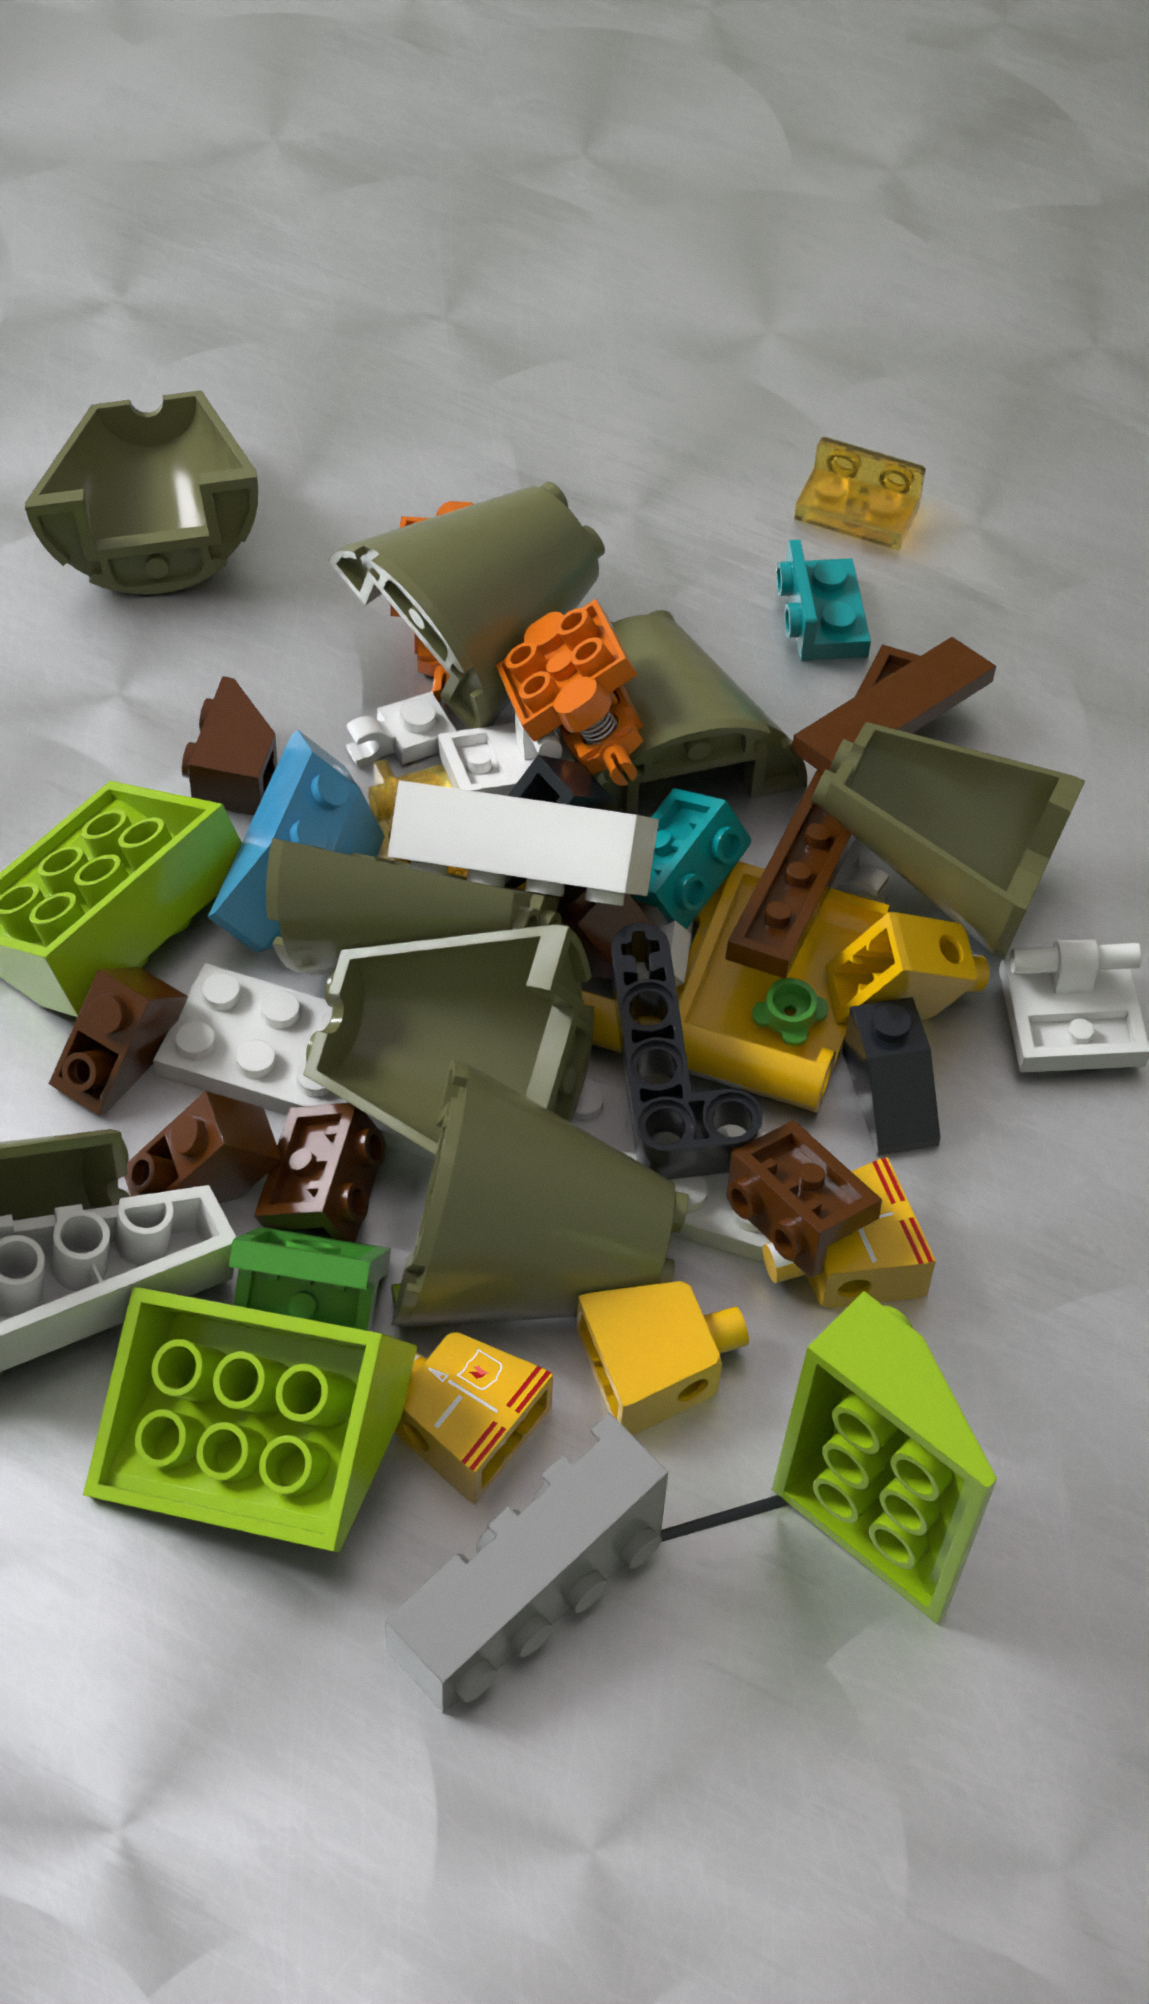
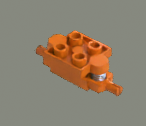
(573, 680)

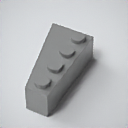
(532, 1568)

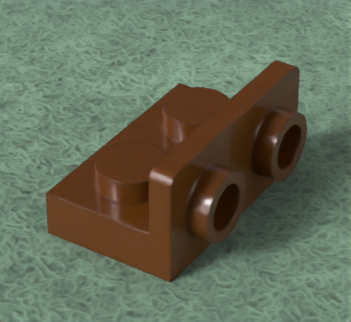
(324, 1171)
(798, 1195)

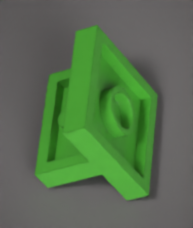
(308, 1276)

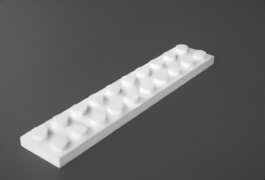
(252, 1043)

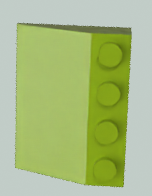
(108, 889)
(247, 1417)
(885, 1455)

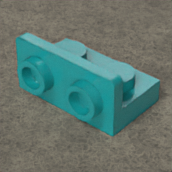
(823, 606)
(693, 853)

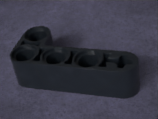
(662, 1050)

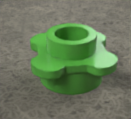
(791, 995)

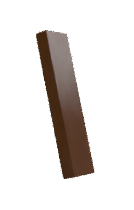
(900, 701)

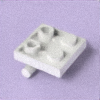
(495, 756)
(1074, 1006)

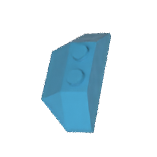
(306, 803)

